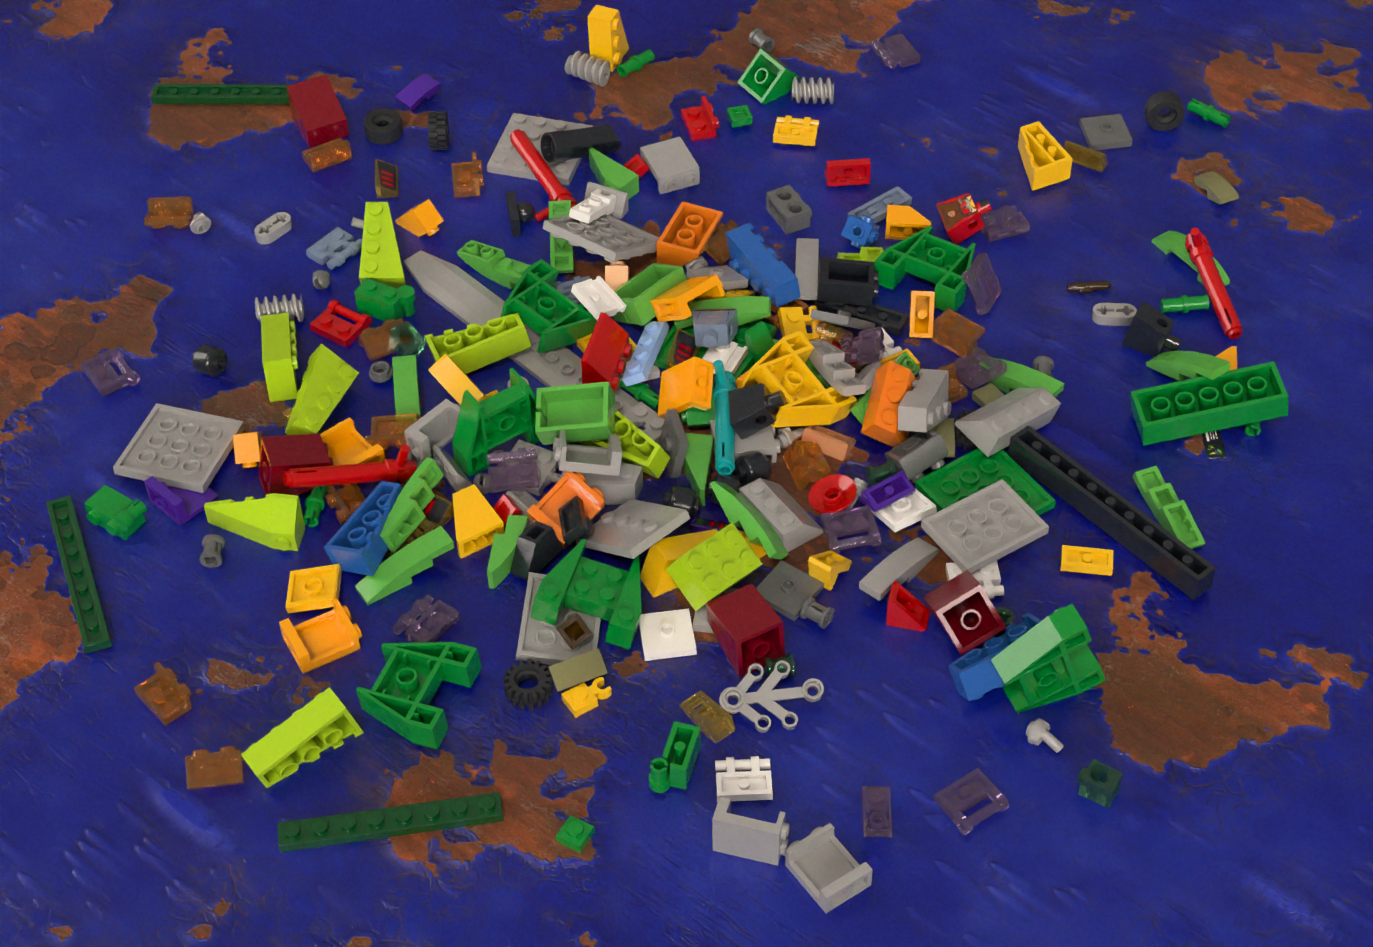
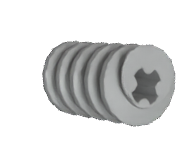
(588, 68)
(812, 90)
(294, 307)

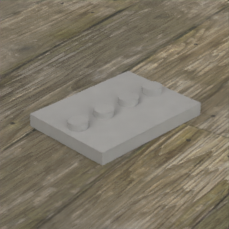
(984, 526)
(634, 527)
(542, 640)

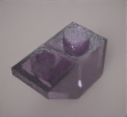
(876, 811)

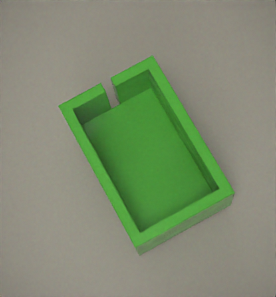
(644, 287)
(579, 409)

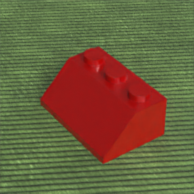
(606, 353)

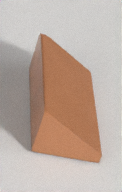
(830, 441)

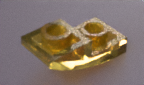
(830, 332)

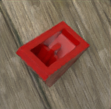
(906, 610)

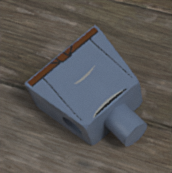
(714, 326)

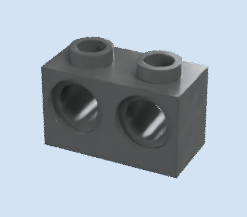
(788, 209)

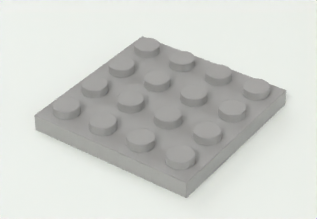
(508, 161)
(603, 236)
(179, 447)

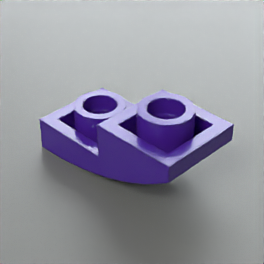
(417, 90)

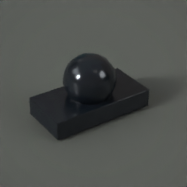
(518, 213)
(573, 521)

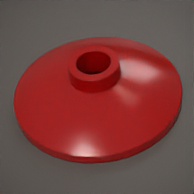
(832, 493)

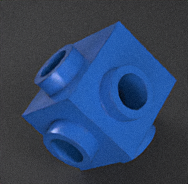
(861, 230)

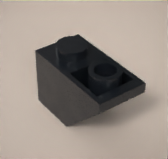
(534, 550)

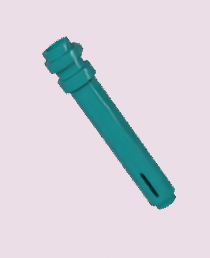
(724, 433)

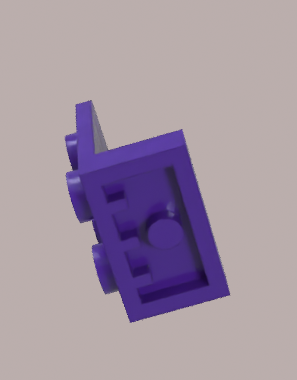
(177, 502)

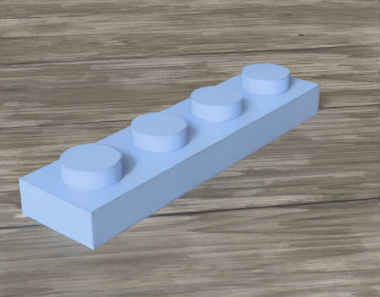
(645, 353)

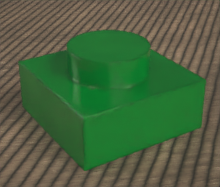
(739, 116)
(575, 834)

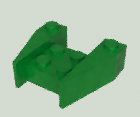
(931, 260)
(547, 309)
(493, 422)
(593, 590)
(1049, 662)
(409, 683)

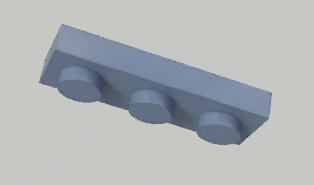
(878, 207)

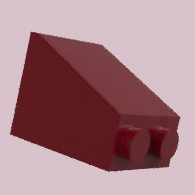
(317, 111)
(288, 452)
(964, 612)
(746, 628)

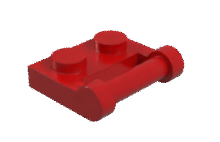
(338, 329)

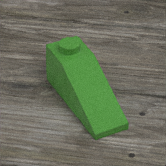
(613, 174)
(699, 462)

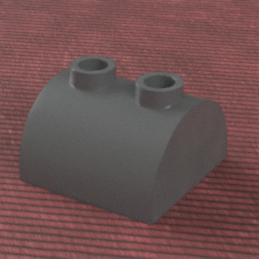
(918, 454)

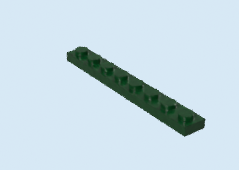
(220, 94)
(78, 574)
(389, 822)

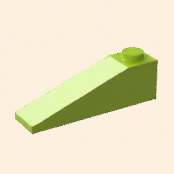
(269, 521)

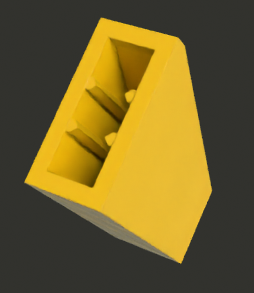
(454, 379)
(474, 521)

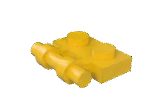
(796, 131)
(793, 320)

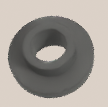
(380, 372)

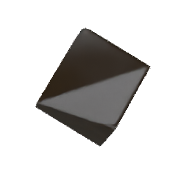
(574, 630)

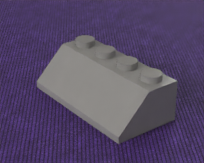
(1004, 417)

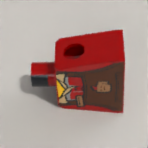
(963, 216)

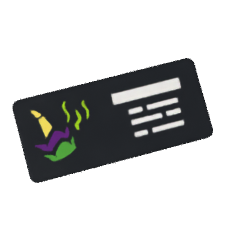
(1213, 444)

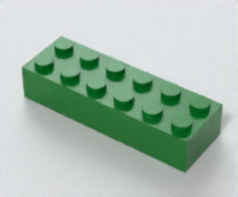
(1209, 405)

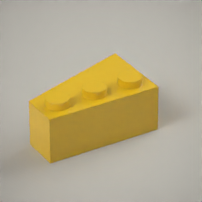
(607, 35)
(1043, 156)
(663, 555)

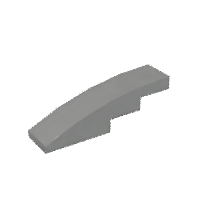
(807, 267)
(833, 368)
(898, 566)

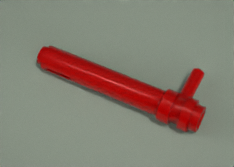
(541, 171)
(1202, 257)
(389, 471)

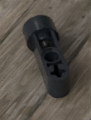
(576, 143)

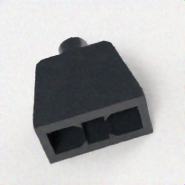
(1150, 332)
(753, 408)

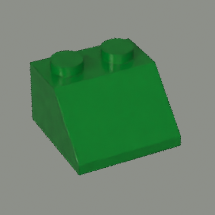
(767, 77)

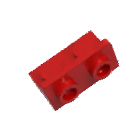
(700, 121)
(847, 172)

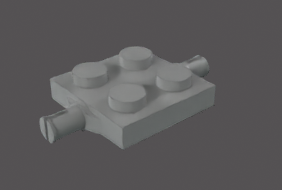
(546, 465)

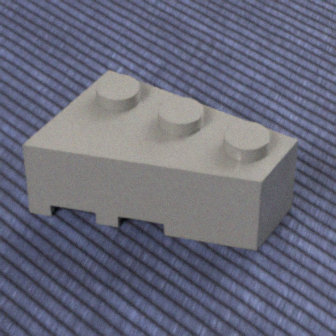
(927, 402)
(617, 488)

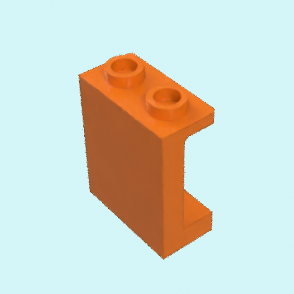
(568, 487)

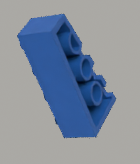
(761, 266)
(358, 542)
(975, 672)

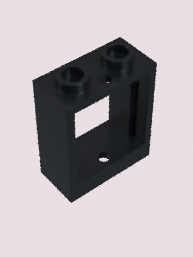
(847, 291)

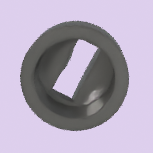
(321, 279)
(484, 489)

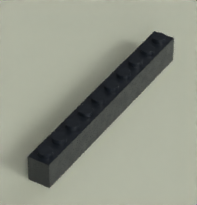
(1112, 513)

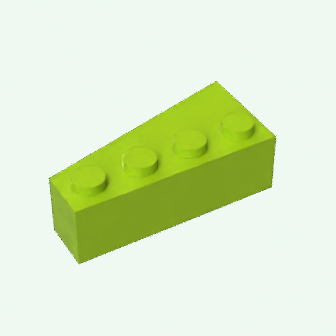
(380, 249)
(481, 343)
(279, 356)
(321, 390)
(636, 447)
(301, 738)

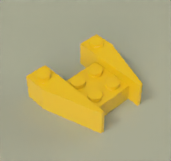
(805, 396)

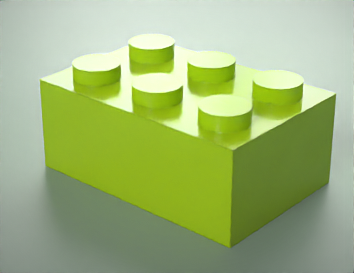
(713, 566)

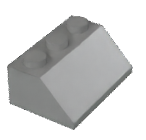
(782, 512)

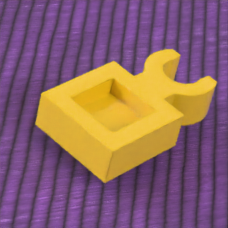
(584, 698)

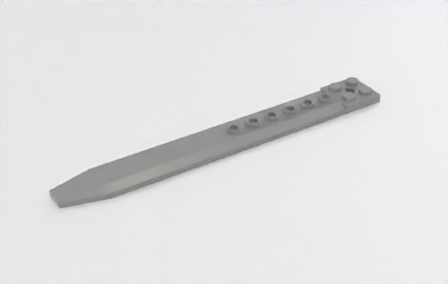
(477, 304)

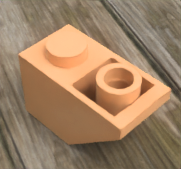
(617, 274)

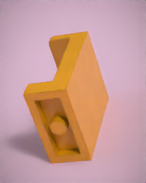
(673, 303)
(686, 386)
(349, 447)
(321, 638)

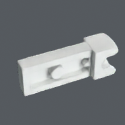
(593, 207)

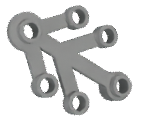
(767, 696)

